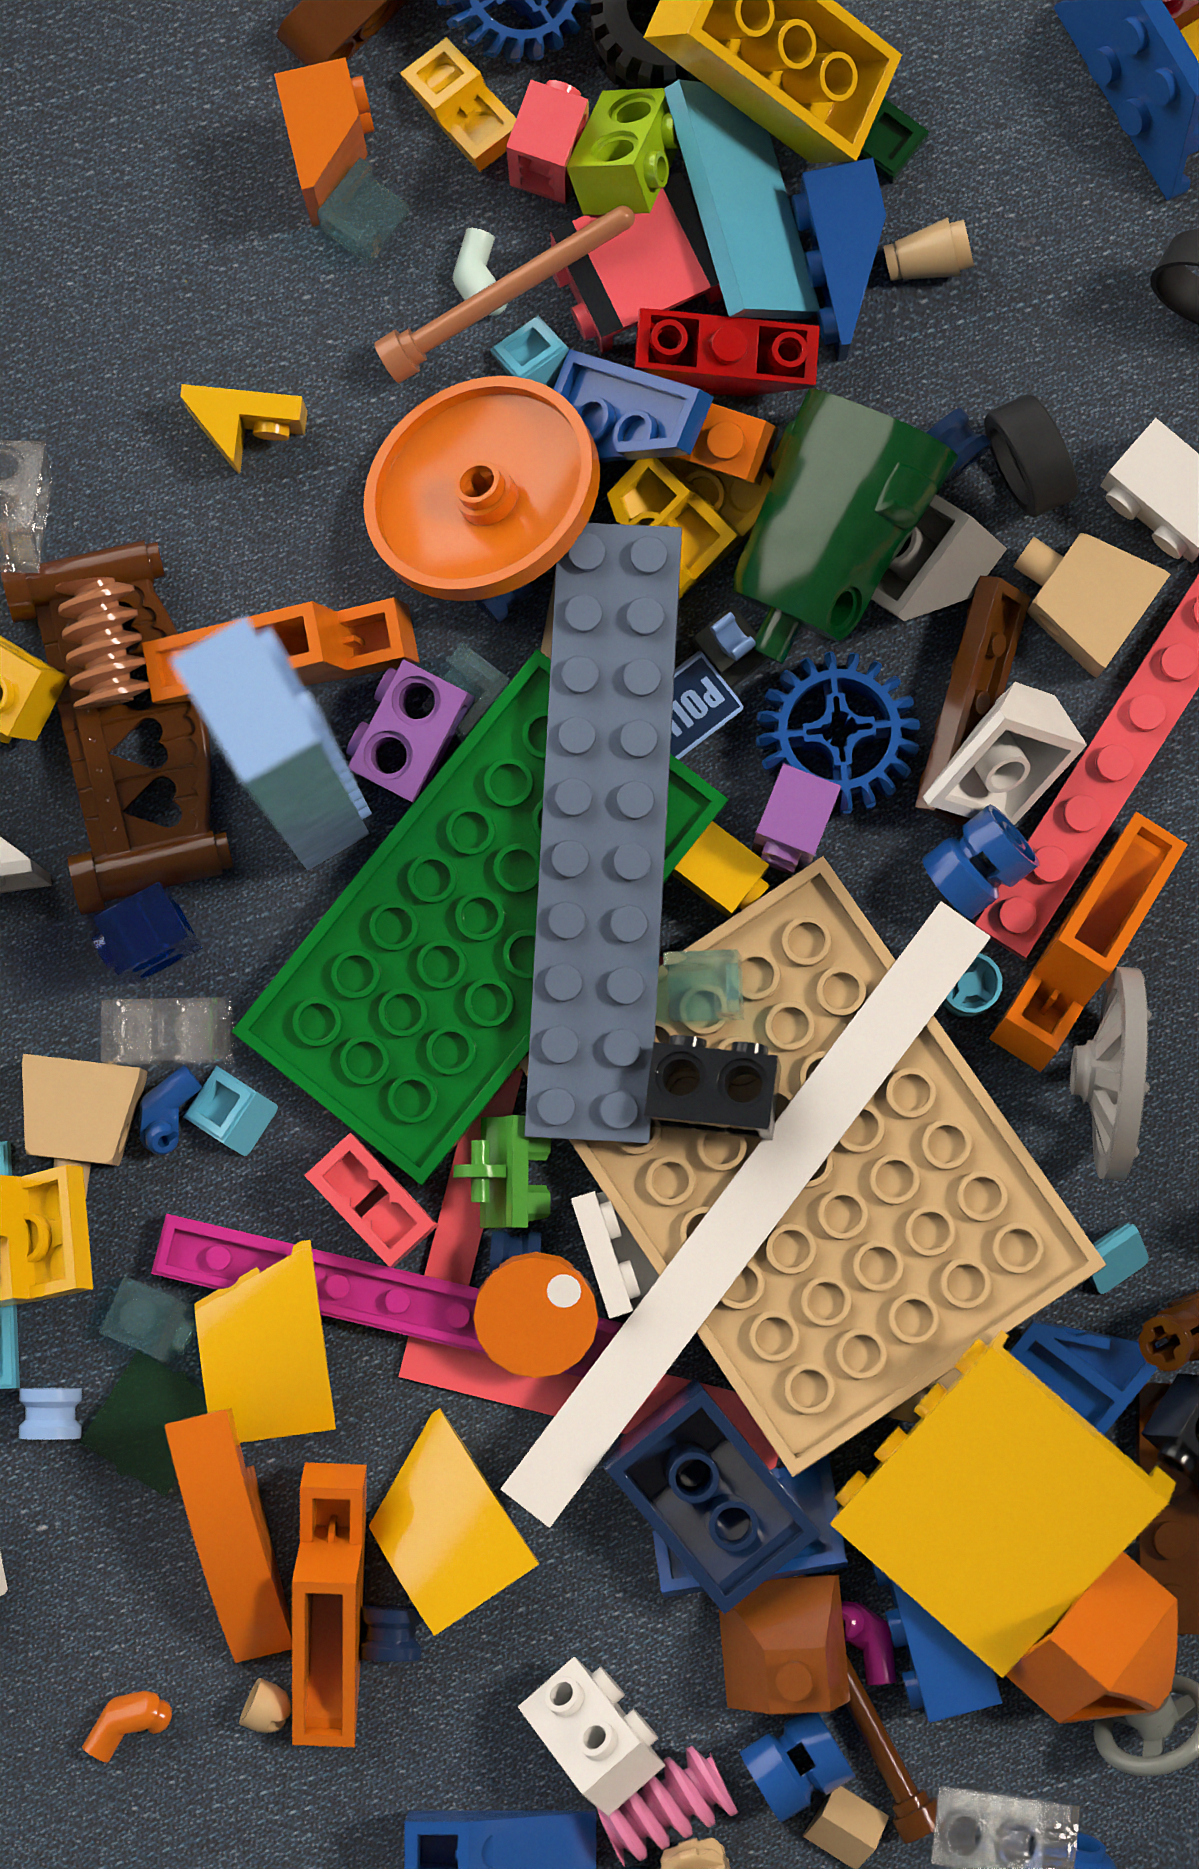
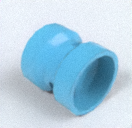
(981, 980)

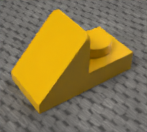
(228, 412)

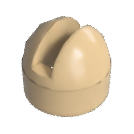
(265, 1708)

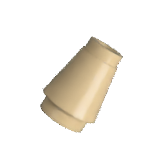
(930, 252)

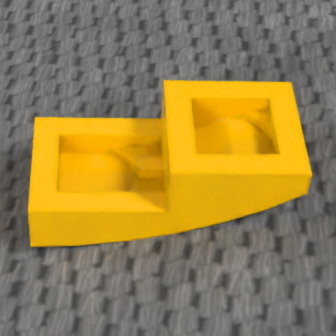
(461, 103)

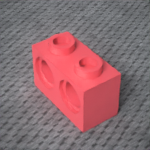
(545, 139)
(371, 1200)

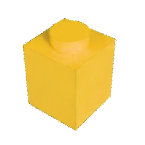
(723, 871)

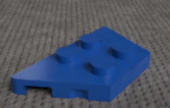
(1146, 77)
(1084, 1368)

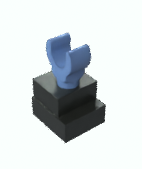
(729, 647)

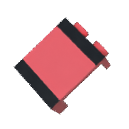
(649, 265)

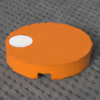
(536, 1315)

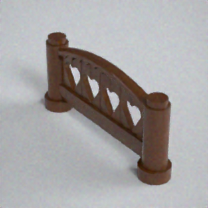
(125, 849)

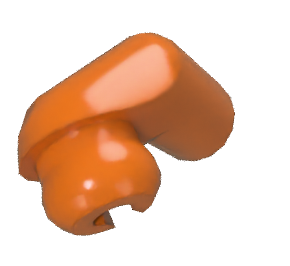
(126, 1715)

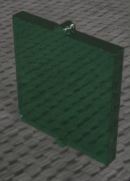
(133, 1418)

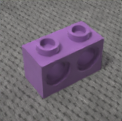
(424, 739)
(794, 819)

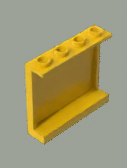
(997, 1505)

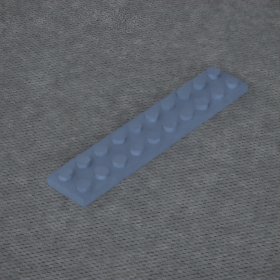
(603, 834)

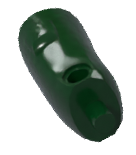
(835, 517)

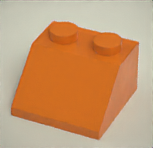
(325, 126)

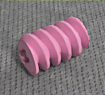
(668, 1804)

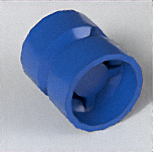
(965, 876)
(777, 1774)

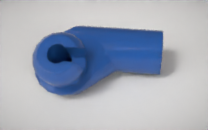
(161, 1111)

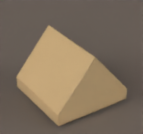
(847, 1827)

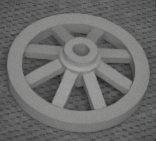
(1113, 1073)

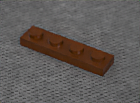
(977, 677)
(1171, 1540)

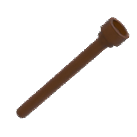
(913, 1807)

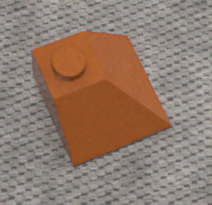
(786, 1647)

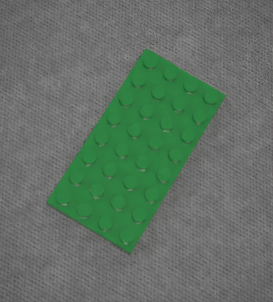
(423, 968)

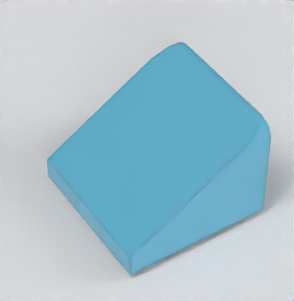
(532, 353)
(231, 1111)
(1124, 1255)

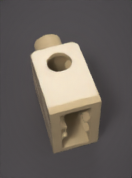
(1089, 596)
(79, 1110)

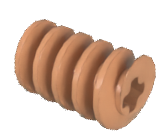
(102, 641)

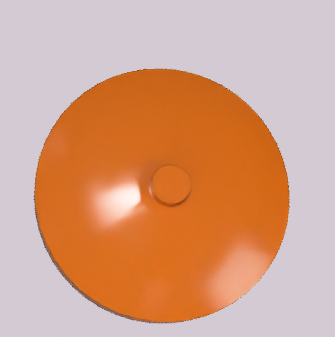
(481, 488)

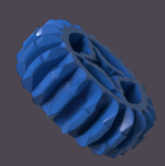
(544, 30)
(863, 728)

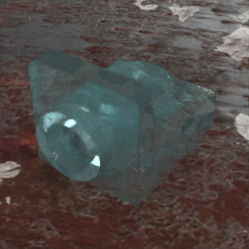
(149, 1320)

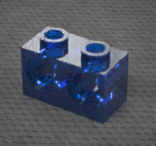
(145, 934)

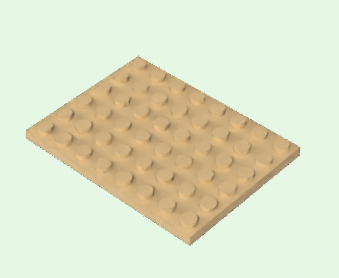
(904, 1237)

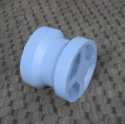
(50, 1413)

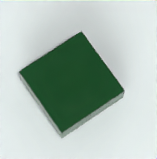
(892, 140)

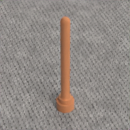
(406, 350)

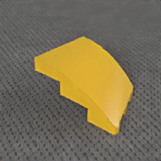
(708, 506)
(43, 1236)
(267, 1351)
(447, 1529)

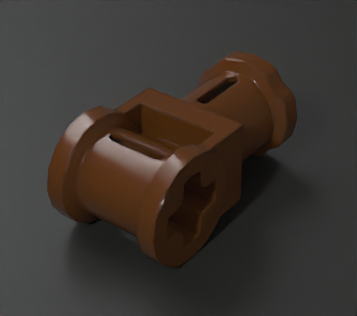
(1181, 1328)

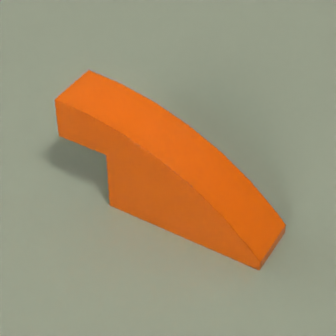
(315, 639)
(1088, 942)
(231, 1534)
(328, 1604)

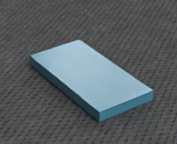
(741, 206)

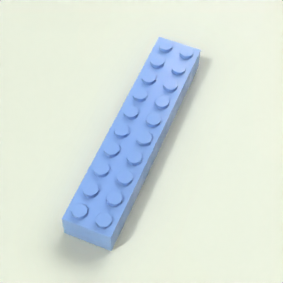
(275, 740)

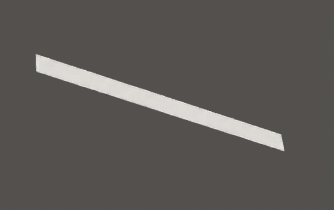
(745, 1214)

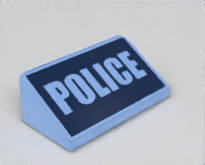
(699, 704)

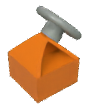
(1116, 1663)

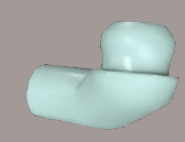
(470, 269)

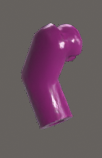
(872, 1637)

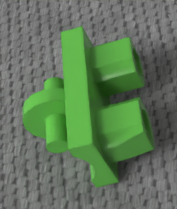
(501, 1173)

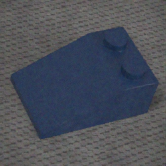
(709, 1496)

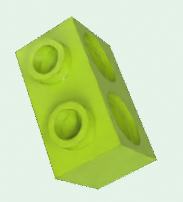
(624, 152)

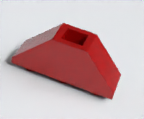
(727, 352)

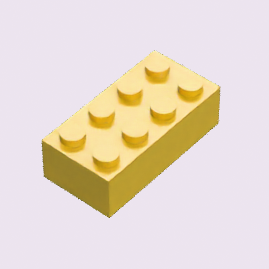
(786, 64)

